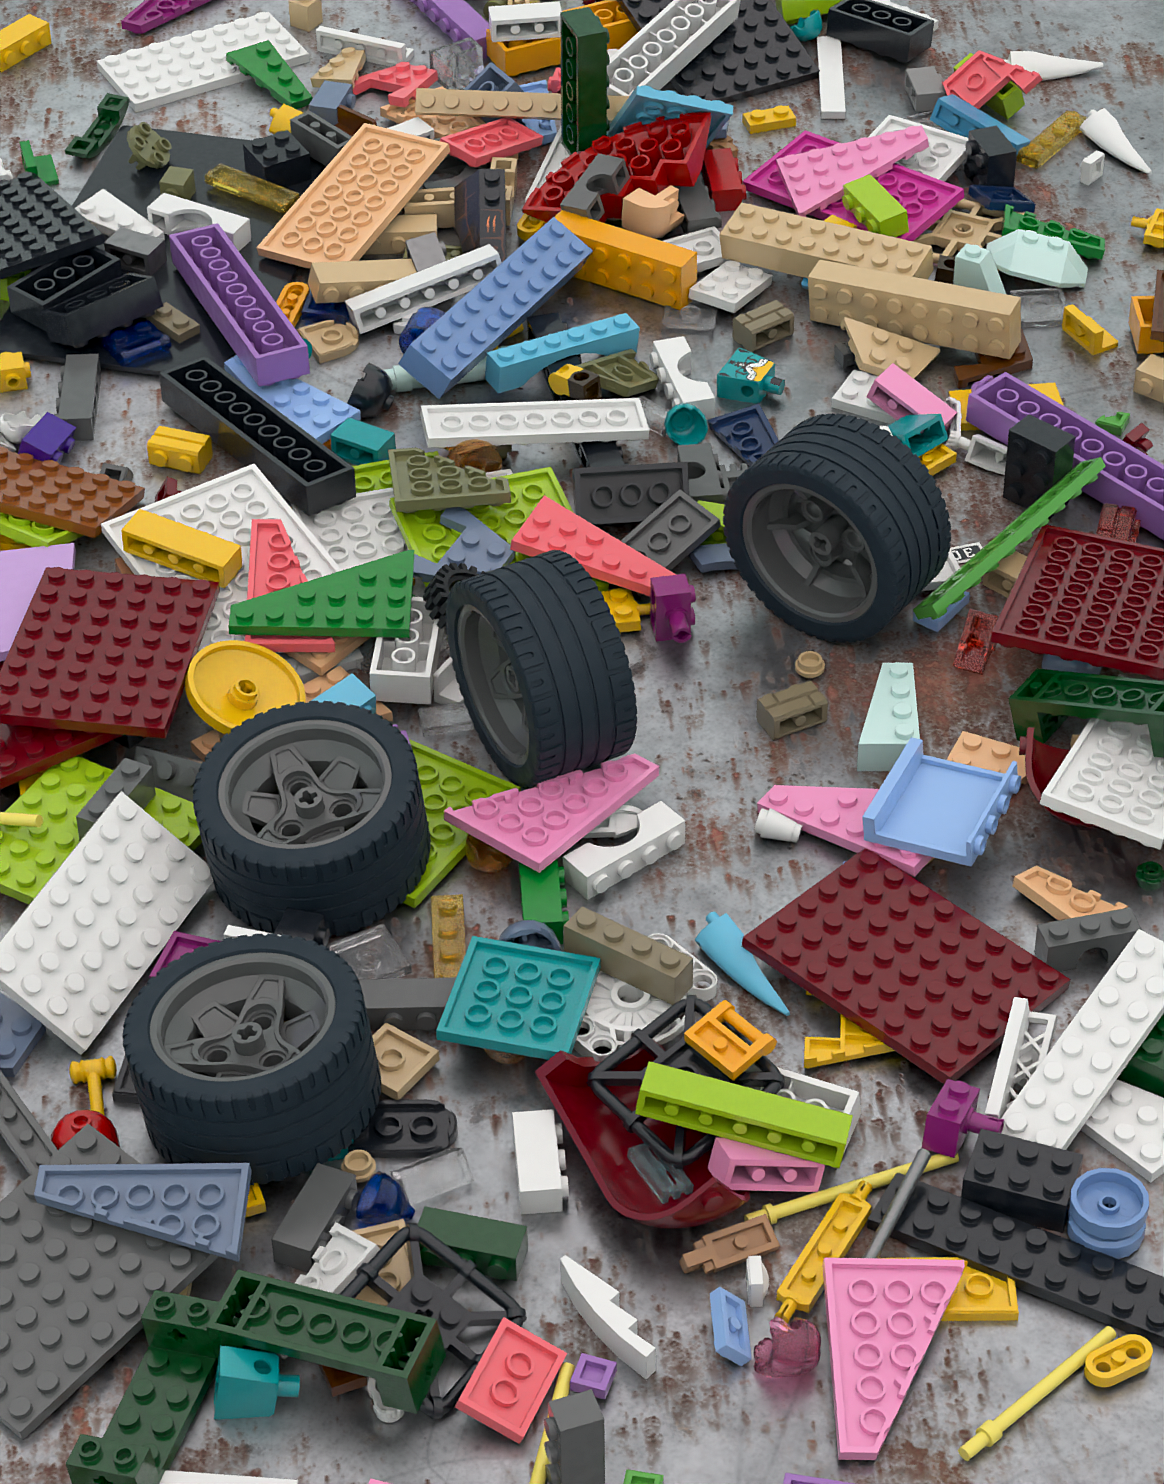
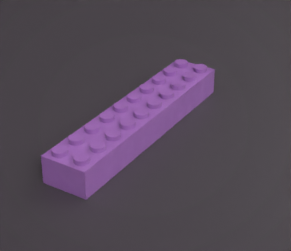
(239, 305)
(1129, 474)

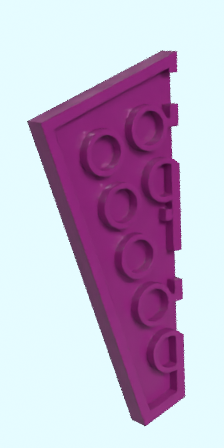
(157, 12)

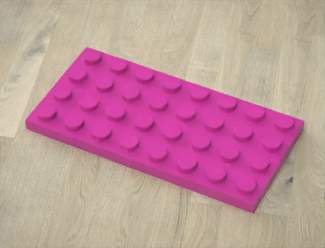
(918, 193)

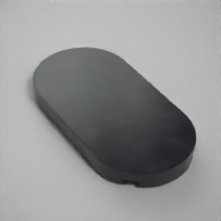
(407, 1129)

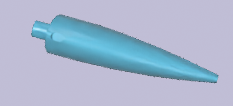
(723, 944)

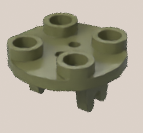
(147, 147)

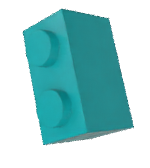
(361, 442)

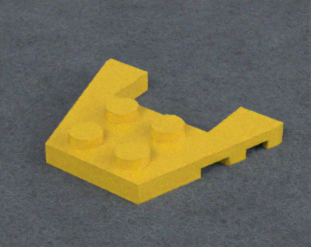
(852, 1044)

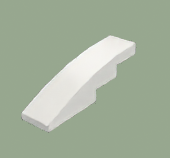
(612, 1325)

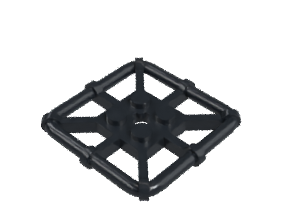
(681, 1057)
(426, 1298)

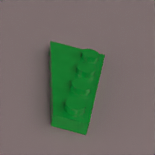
(271, 72)
(1084, 243)

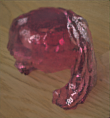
(791, 1350)

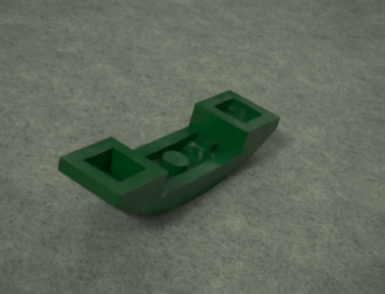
(102, 130)

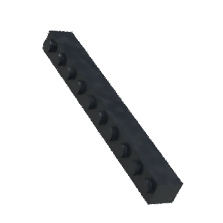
(589, 453)

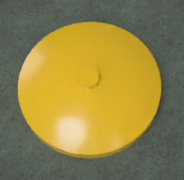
(237, 681)

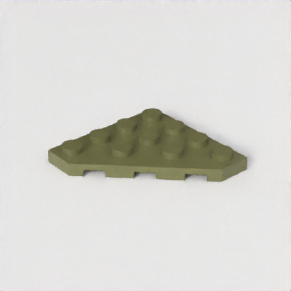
(439, 484)

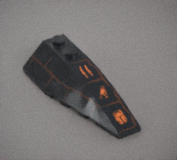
(481, 211)

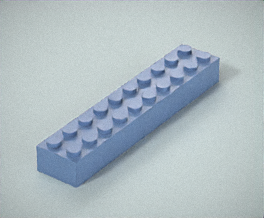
(495, 308)

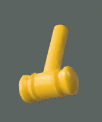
(93, 1072)

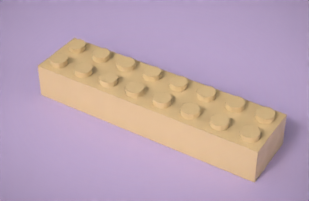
(797, 244)
(916, 308)

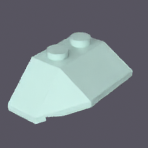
(1039, 259)

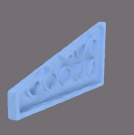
(300, 402)

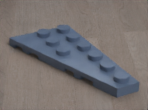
(178, 1203)

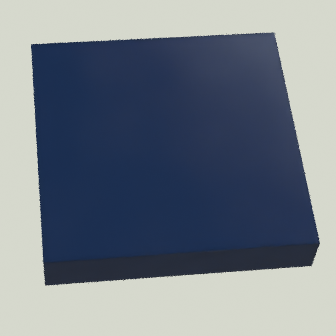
(998, 196)

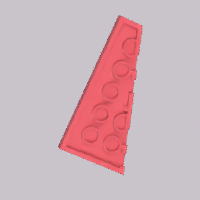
(600, 554)
(272, 569)

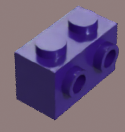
(49, 439)

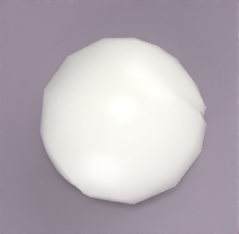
(16, 426)

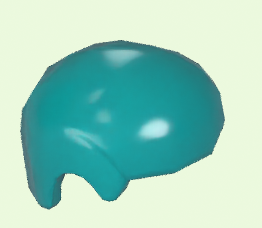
(809, 28)
(685, 424)

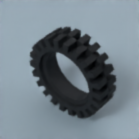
(439, 587)

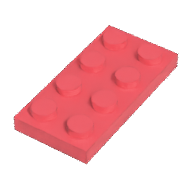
(493, 139)

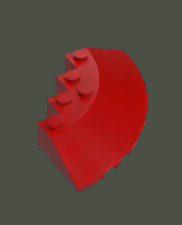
(654, 155)

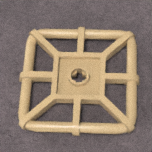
(960, 228)

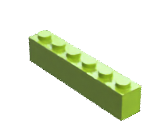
(743, 1114)

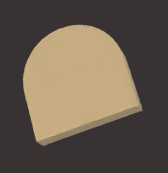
(330, 339)

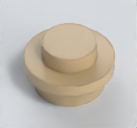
(809, 664)
(359, 1163)

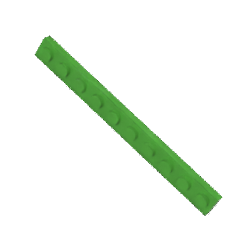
(1005, 542)

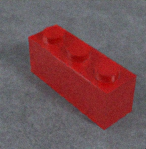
(723, 179)

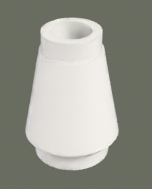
(777, 826)

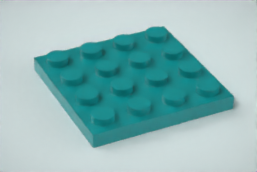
(518, 998)

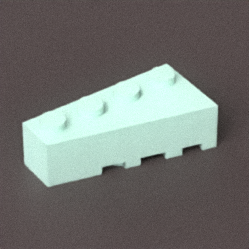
(890, 718)

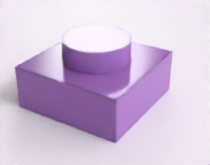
(593, 1374)

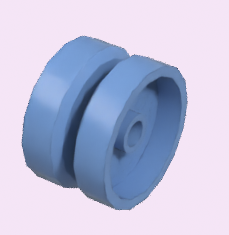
(1108, 1212)

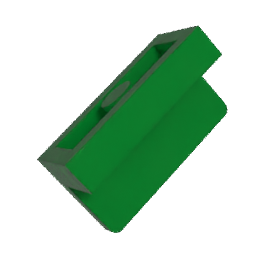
(40, 165)

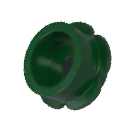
(1150, 875)

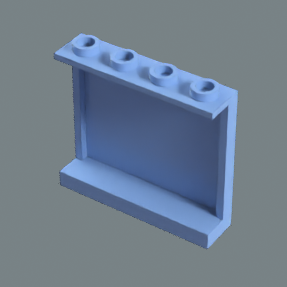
(939, 806)

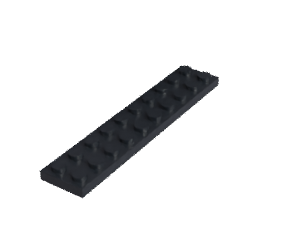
(1031, 1257)

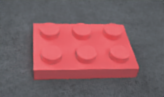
(511, 1380)

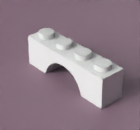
(179, 214)
(673, 363)
(596, 868)

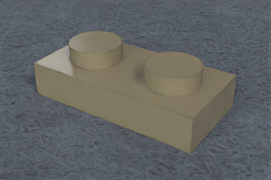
(174, 323)

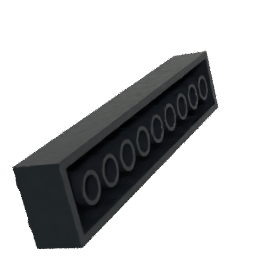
(258, 435)

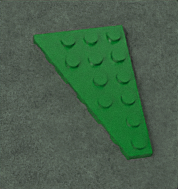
(348, 603)

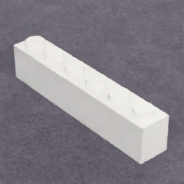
(422, 289)

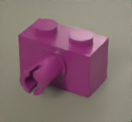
(671, 608)
(954, 1117)

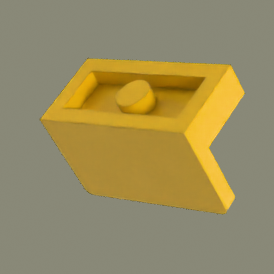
(1087, 331)

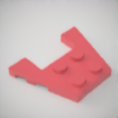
(985, 76)
(400, 80)

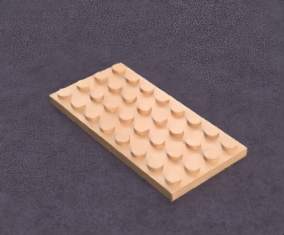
(354, 197)

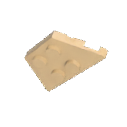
(878, 349)

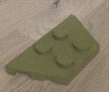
(622, 373)

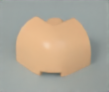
(650, 213)

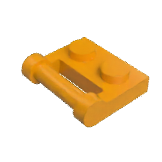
(724, 1047)

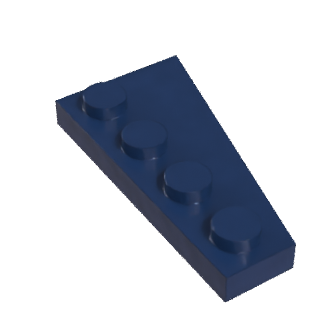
(745, 432)

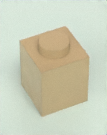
(305, 14)

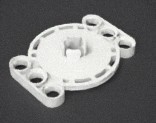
(613, 1020)

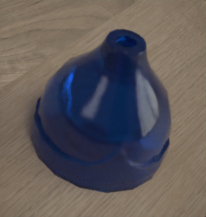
(383, 1201)

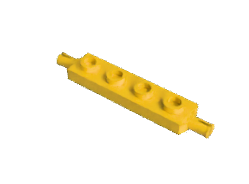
(830, 1240)

